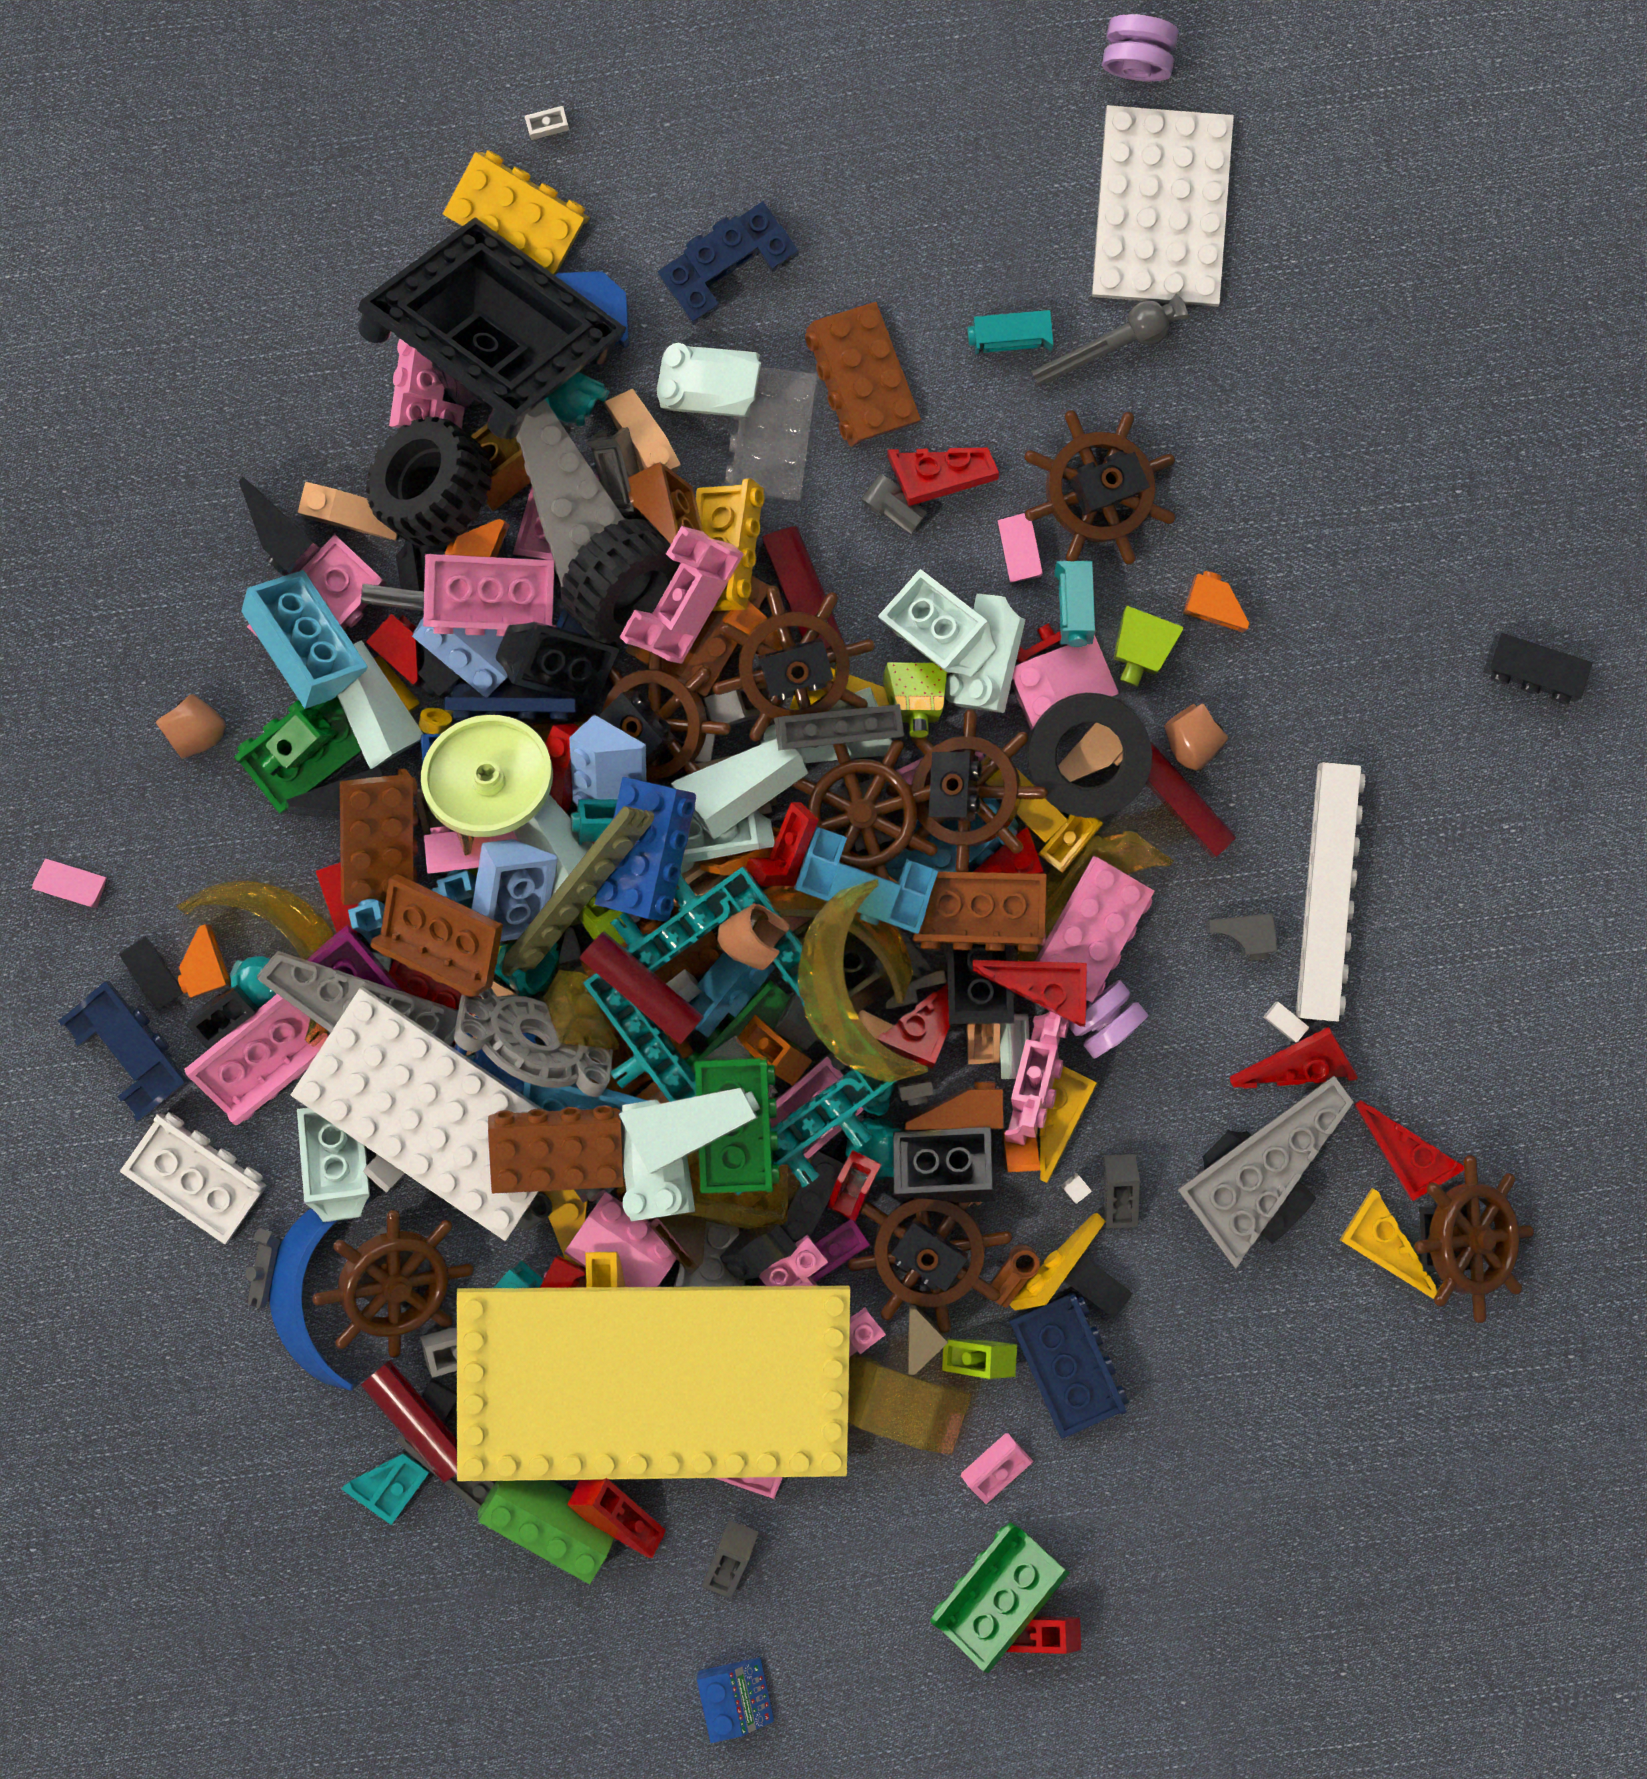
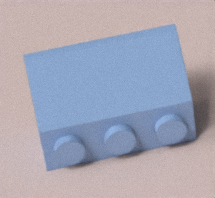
(467, 655)
(601, 758)
(513, 884)

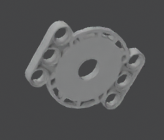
(501, 1038)

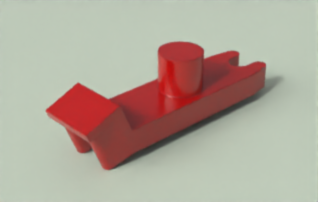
(1048, 639)

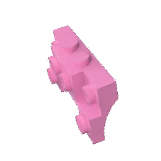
(419, 391)
(688, 598)
(1035, 1078)
(797, 1272)

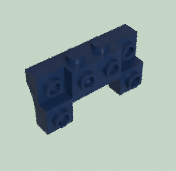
(721, 253)
(132, 1043)

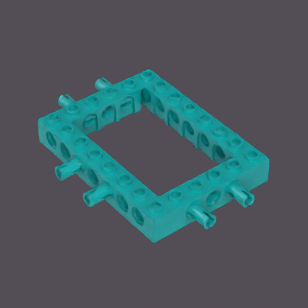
(664, 1063)

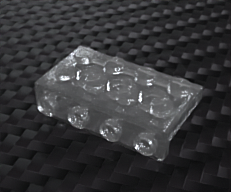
(775, 435)

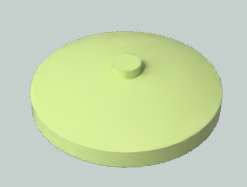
(486, 775)

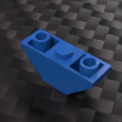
(604, 294)

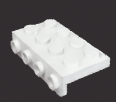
(194, 1177)

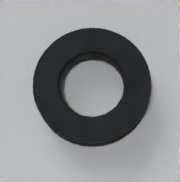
(1119, 790)

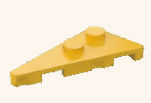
(1071, 1099)
(1056, 1266)

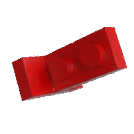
(788, 851)

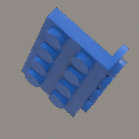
(650, 871)

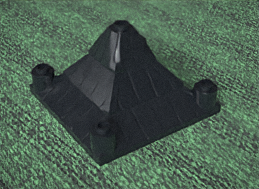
(490, 323)

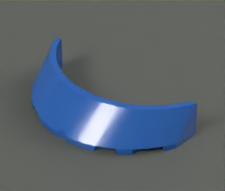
(286, 1297)

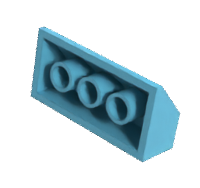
(303, 637)

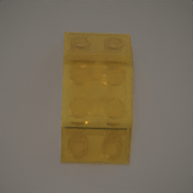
(904, 1406)

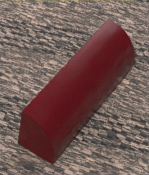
(797, 575)
(1187, 806)
(641, 987)
(414, 1419)

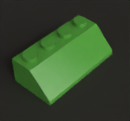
(542, 1522)

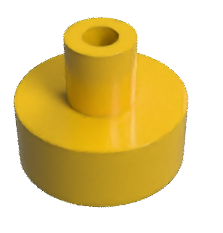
(434, 721)

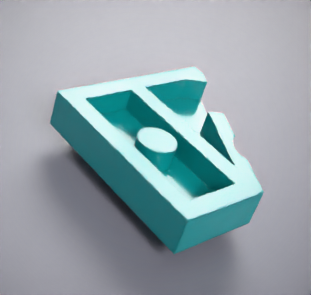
(388, 1486)

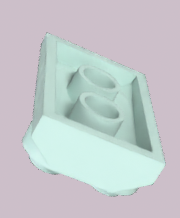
(708, 380)
(940, 626)
(992, 682)
(748, 835)
(331, 1168)
(654, 1194)

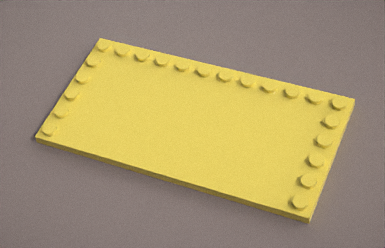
(652, 1382)

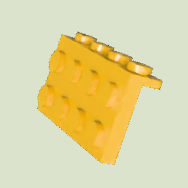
(517, 209)
(734, 518)

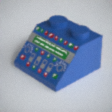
(734, 1699)

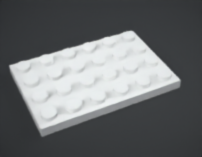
(1162, 205)

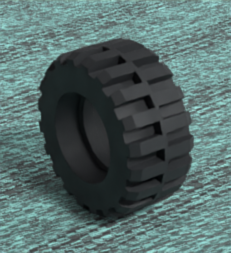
(452, 497)
(615, 575)

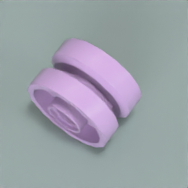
(1140, 48)
(1108, 1021)

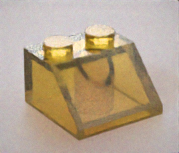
(577, 1014)

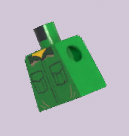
(305, 733)

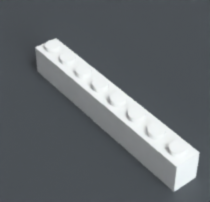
(1328, 891)

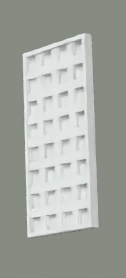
(415, 1106)

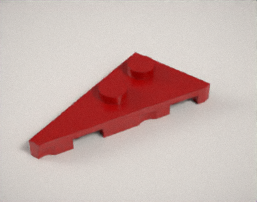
(1409, 1156)

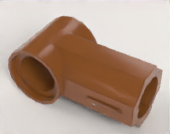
(1012, 1278)

